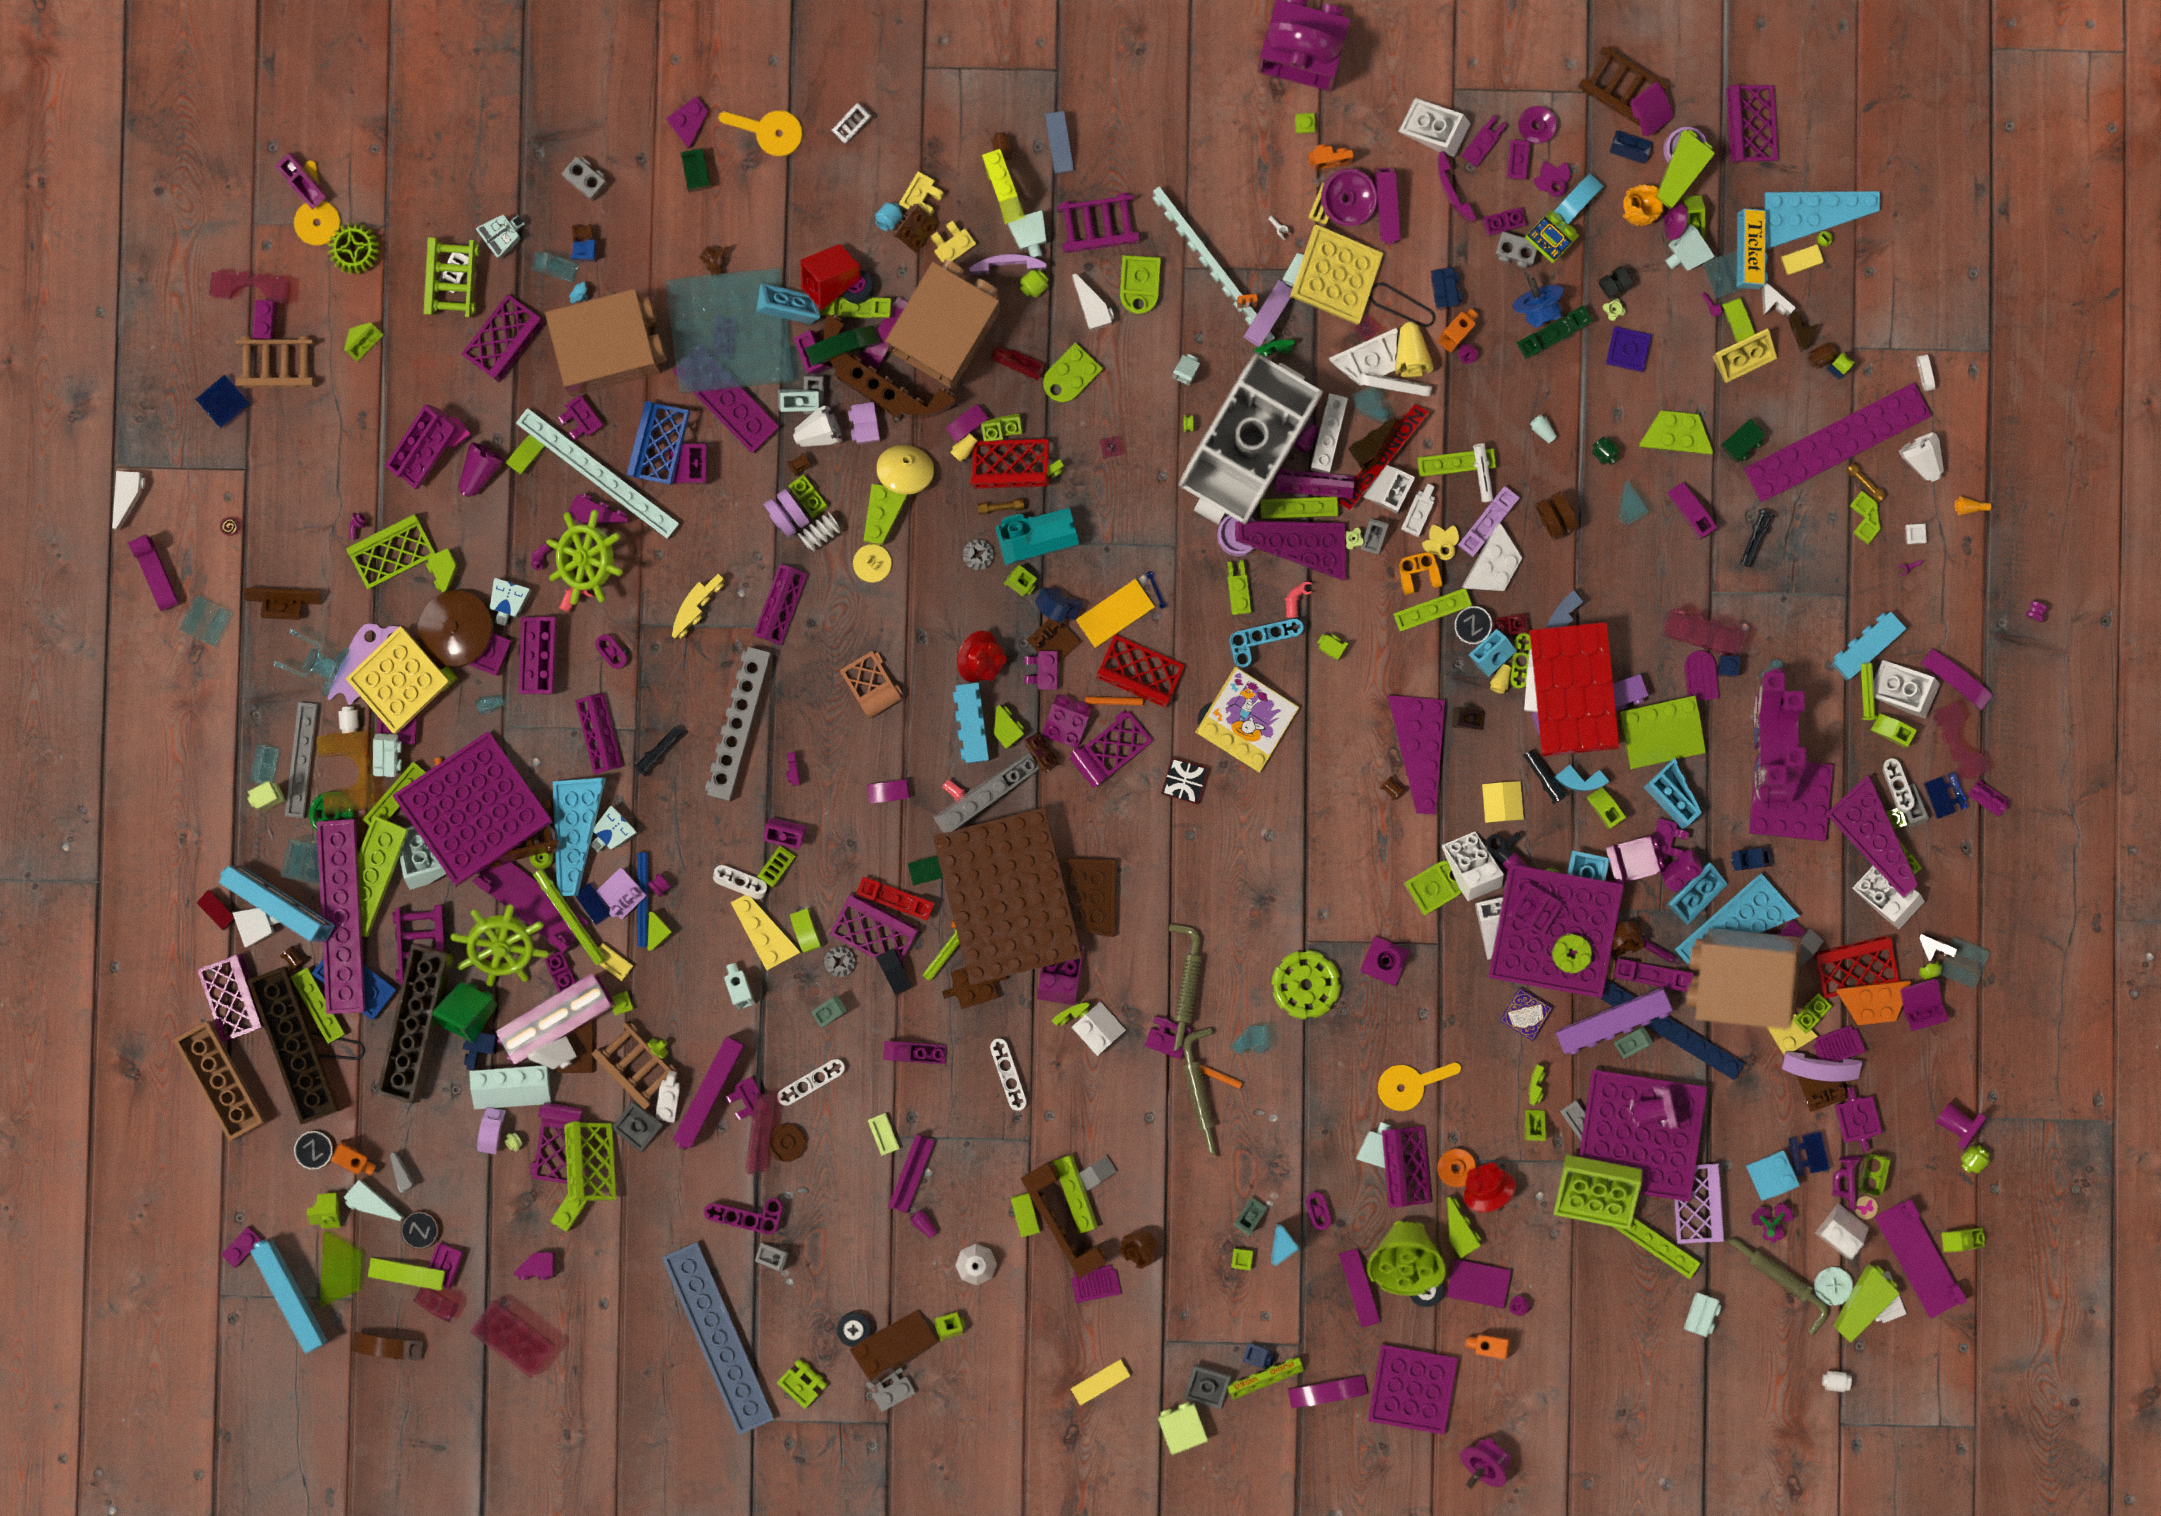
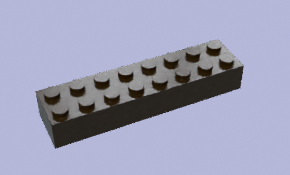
(413, 1023)
(293, 1045)

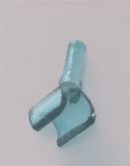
(1774, 664)

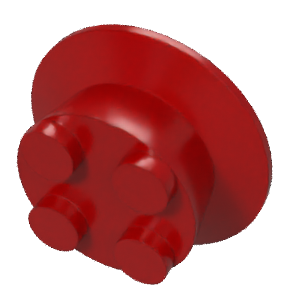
(980, 657)
(1488, 1188)

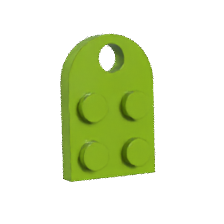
(1140, 282)
(1071, 373)
(1433, 887)

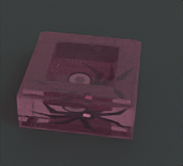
(1366, 328)
(1111, 447)

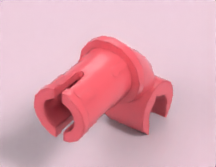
(1292, 597)
(565, 604)
(953, 789)

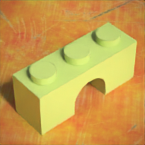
(266, 796)

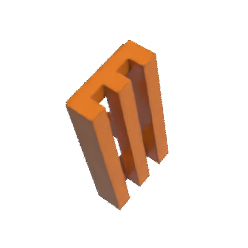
(1251, 298)

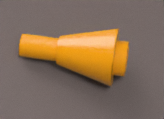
(1965, 506)

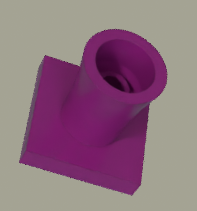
(1373, 962)
(1659, 1109)
(1960, 1124)

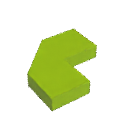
(1868, 510)

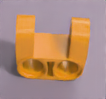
(1415, 560)

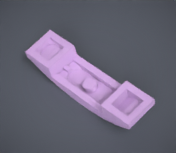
(1009, 259)
(1485, 524)
(1820, 1069)

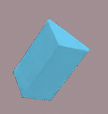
(787, 304)
(1588, 865)
(1697, 894)
(1282, 1246)

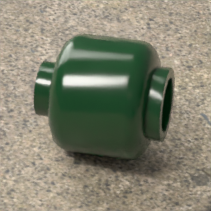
(1606, 451)

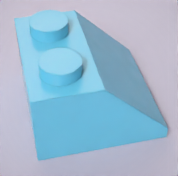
(1772, 1175)

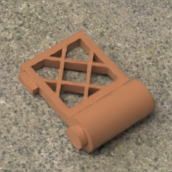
(878, 698)

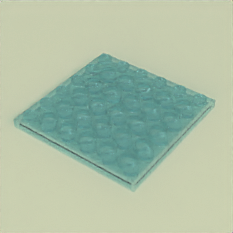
(722, 337)

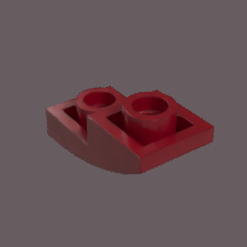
(1510, 625)

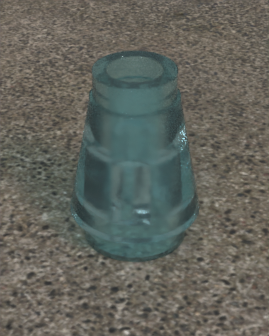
(488, 704)

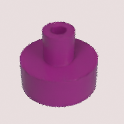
(1467, 354)
(1519, 1306)

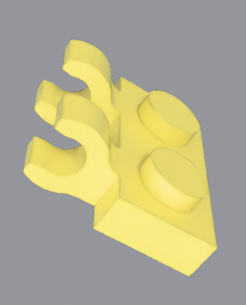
(917, 192)
(955, 246)

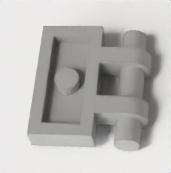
(893, 1393)

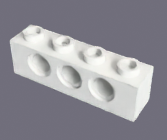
(1329, 433)

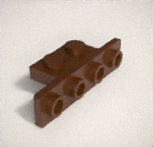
(281, 603)

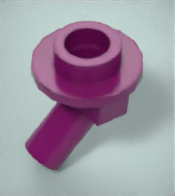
(358, 521)

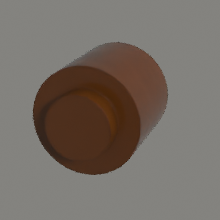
(1003, 142)
(1822, 356)

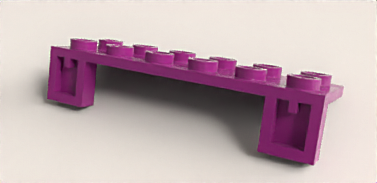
(530, 903)
(1919, 1258)

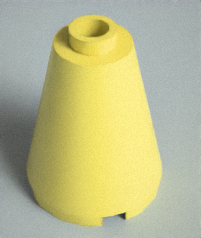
(1412, 352)

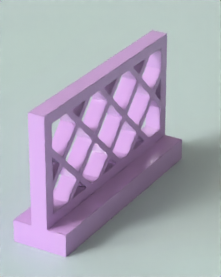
(1715, 1208)

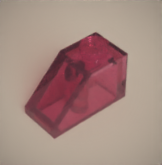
(436, 1304)

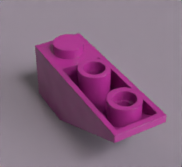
(583, 506)
(1692, 511)
(914, 1052)

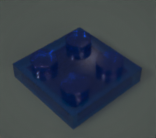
(222, 401)

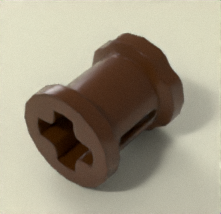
(582, 232)
(799, 464)
(1392, 788)
(298, 960)

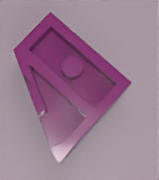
(688, 120)

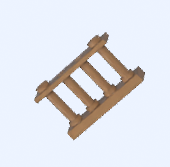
(284, 379)
(616, 1070)

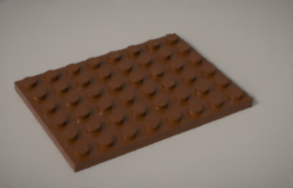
(1007, 896)

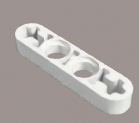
(1395, 384)
(1005, 1075)
(812, 1084)

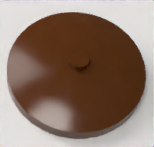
(455, 628)

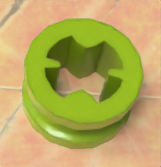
(1188, 423)

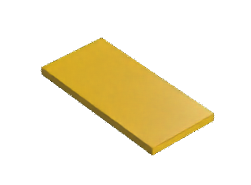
(1115, 613)

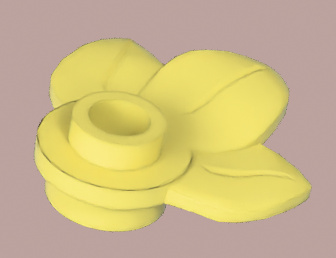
(1441, 539)

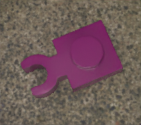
(792, 774)

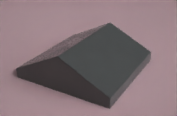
(637, 1126)
(1207, 1386)

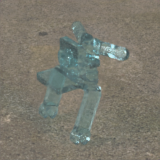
(317, 663)

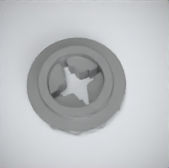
(987, 555)
(840, 971)

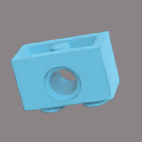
(1492, 652)

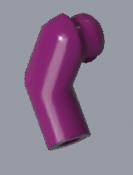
(537, 558)

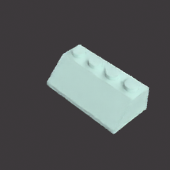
(510, 1087)

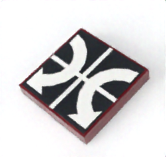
(1184, 780)

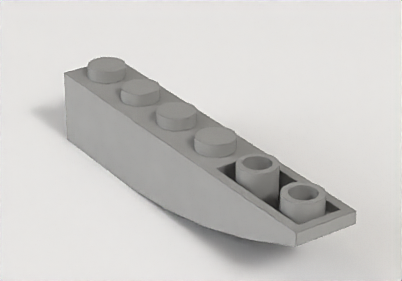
(985, 793)

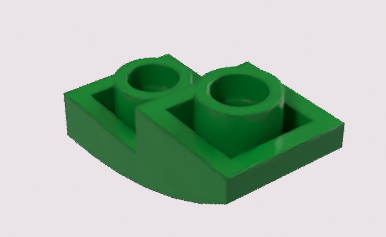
(1279, 346)

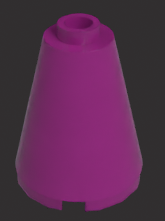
(478, 468)

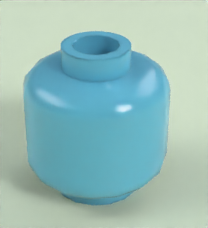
(889, 216)

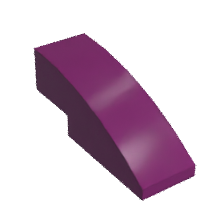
(301, 180)

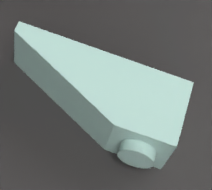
(367, 1200)

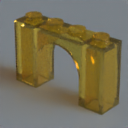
(353, 747)

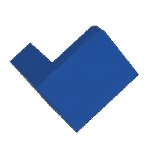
(584, 251)

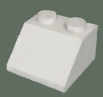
(1098, 1028)

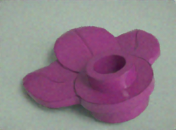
(1552, 176)

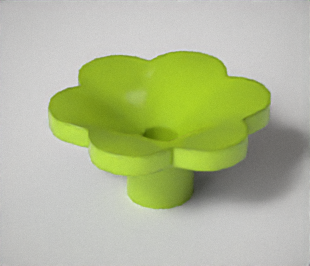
(658, 1048)

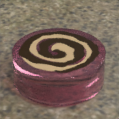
(229, 526)

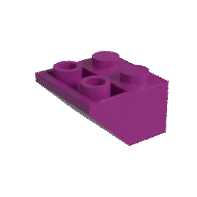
(691, 465)

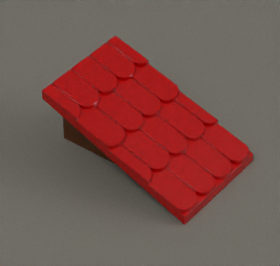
(1574, 689)

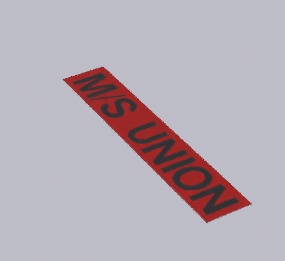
(1364, 480)

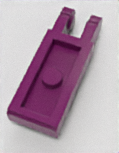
(1482, 143)

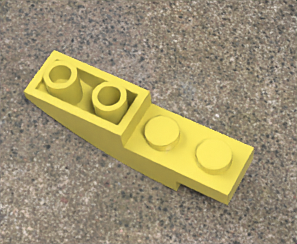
(689, 611)

